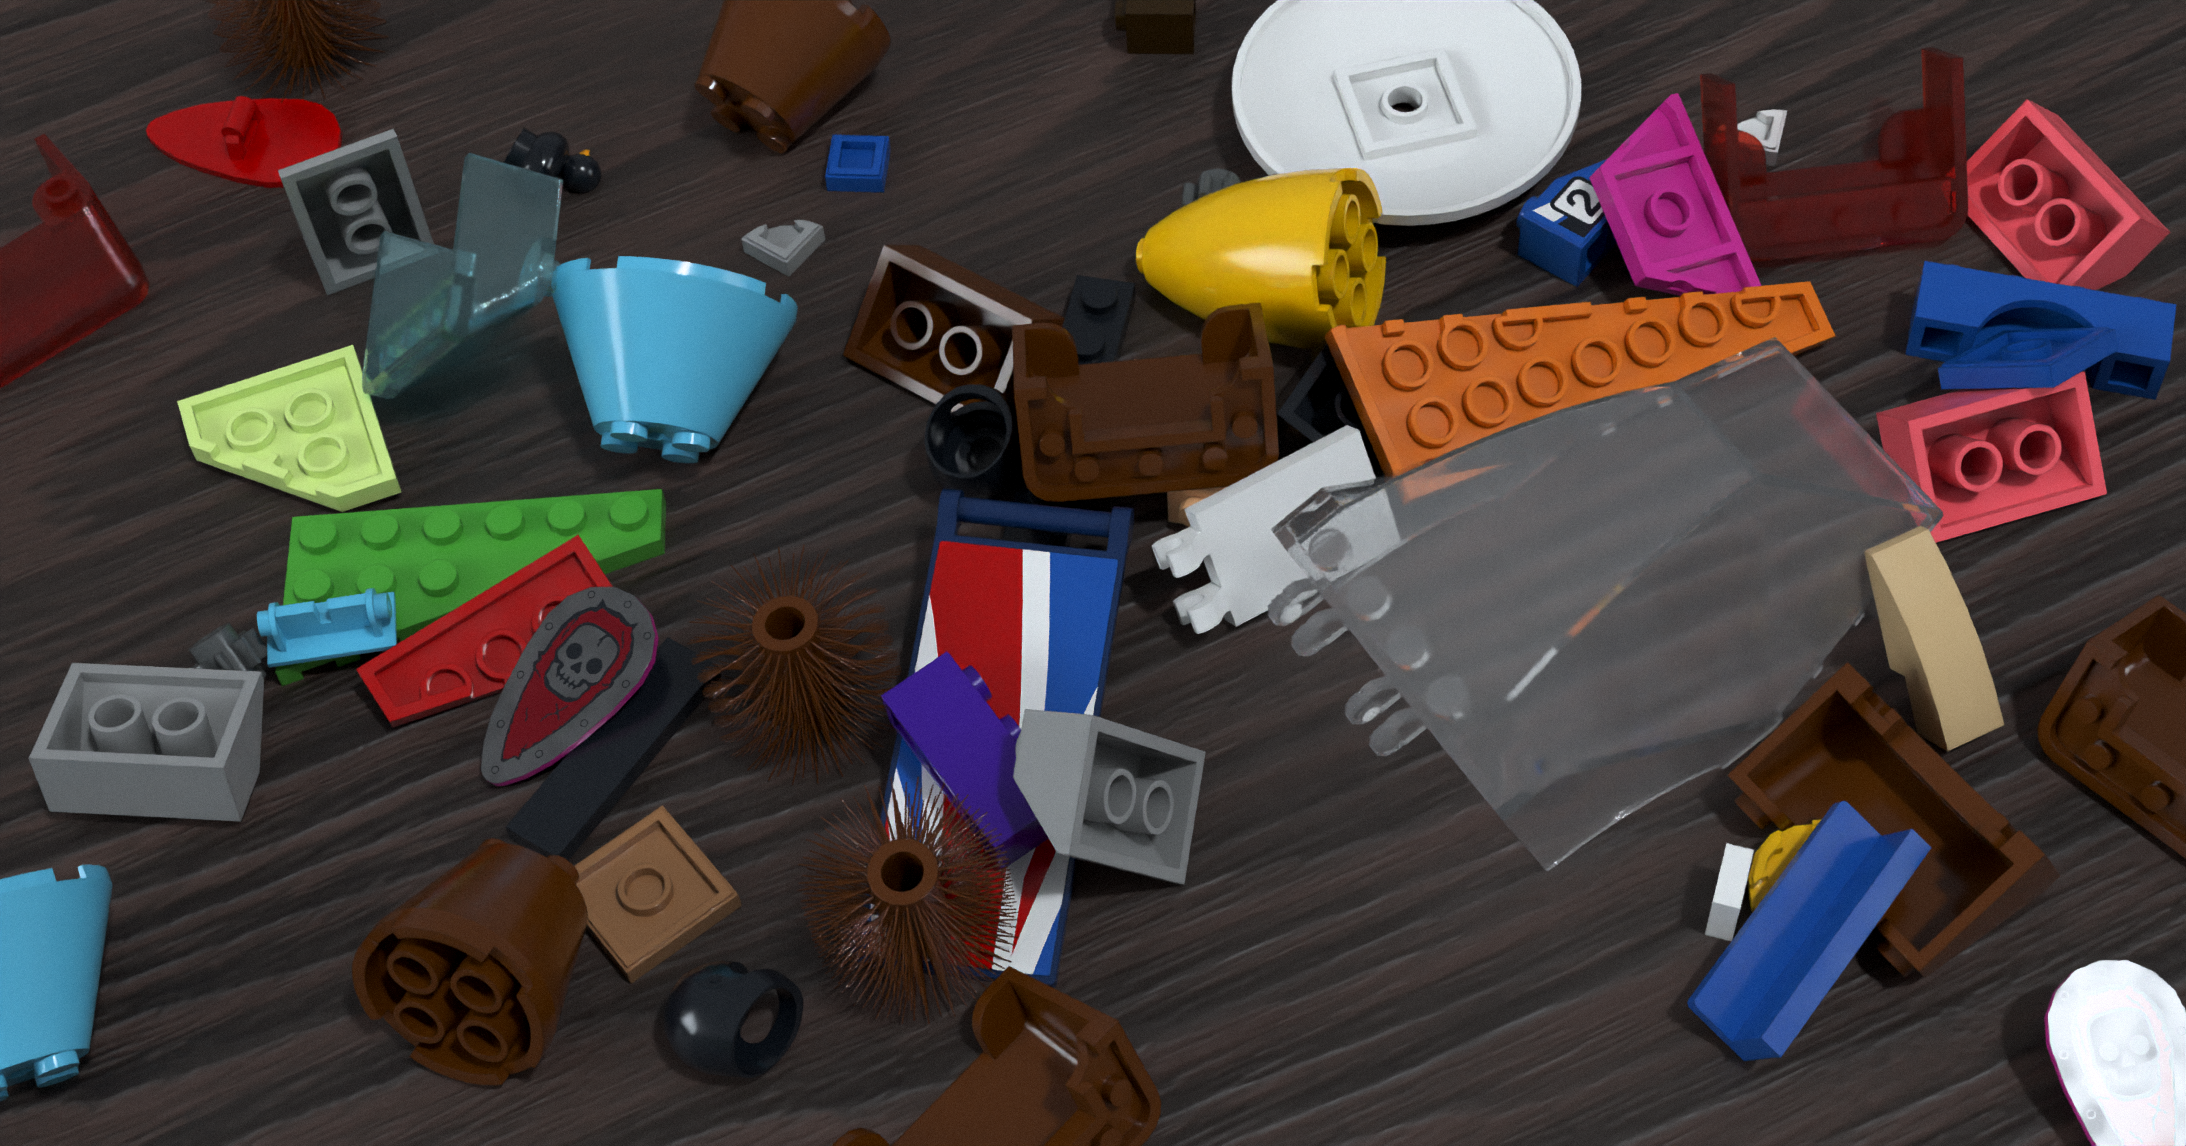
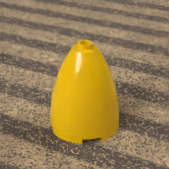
(1279, 240)

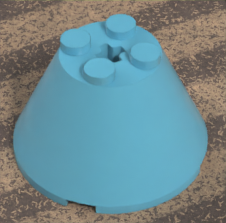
(667, 349)
(49, 972)

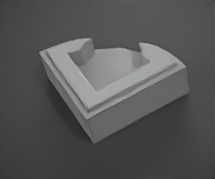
(784, 245)

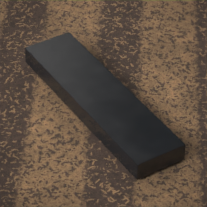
(613, 757)

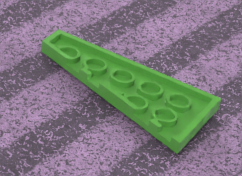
(454, 552)

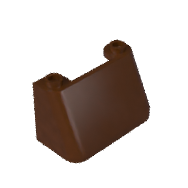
(1147, 419)
(2124, 719)
(1864, 753)
(1044, 1078)

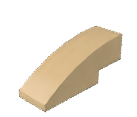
(1932, 640)

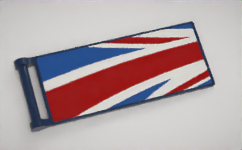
(1041, 639)

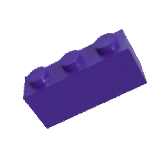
(965, 744)

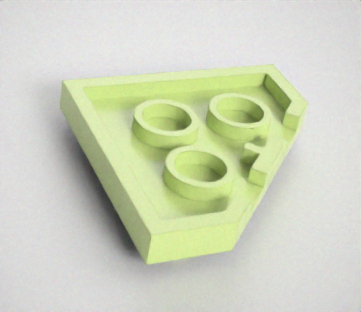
(297, 432)

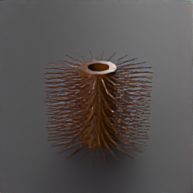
(299, 31)
(797, 665)
(909, 901)

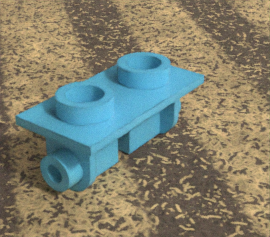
(329, 628)

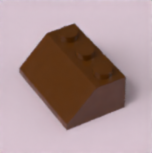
(938, 325)

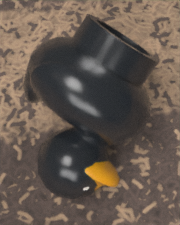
(550, 156)

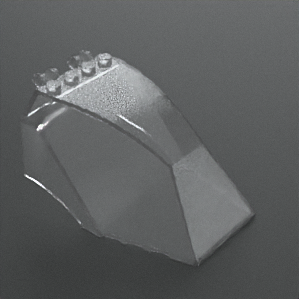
(1605, 586)

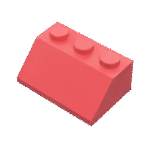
(2057, 204)
(1997, 452)

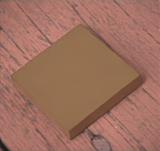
(651, 894)

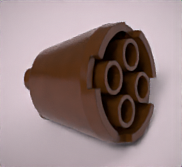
(787, 63)
(478, 962)

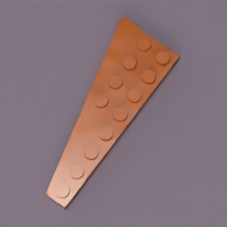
(1465, 378)

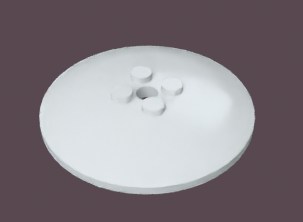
(1487, 84)

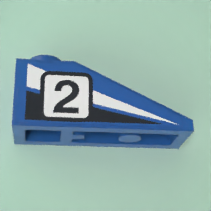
(1566, 228)

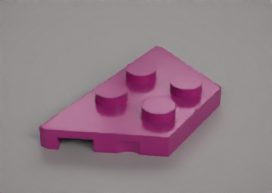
(1671, 210)

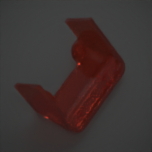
(1902, 198)
(63, 273)

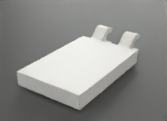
(1236, 536)

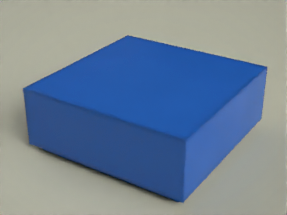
(858, 163)

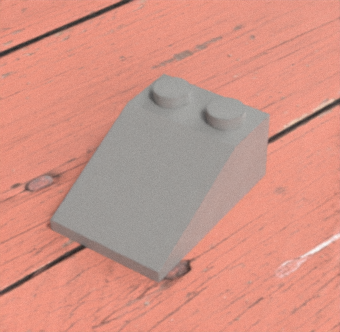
(348, 202)

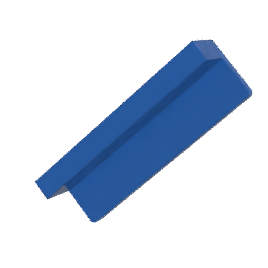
(1805, 933)

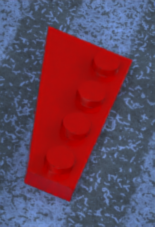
(479, 642)

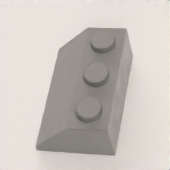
(152, 742)
(1110, 791)

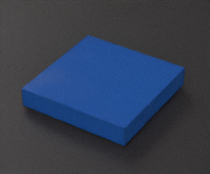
(2028, 358)

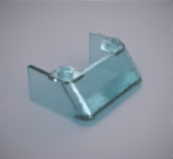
(447, 304)

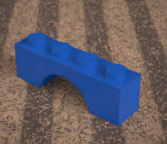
(1967, 306)

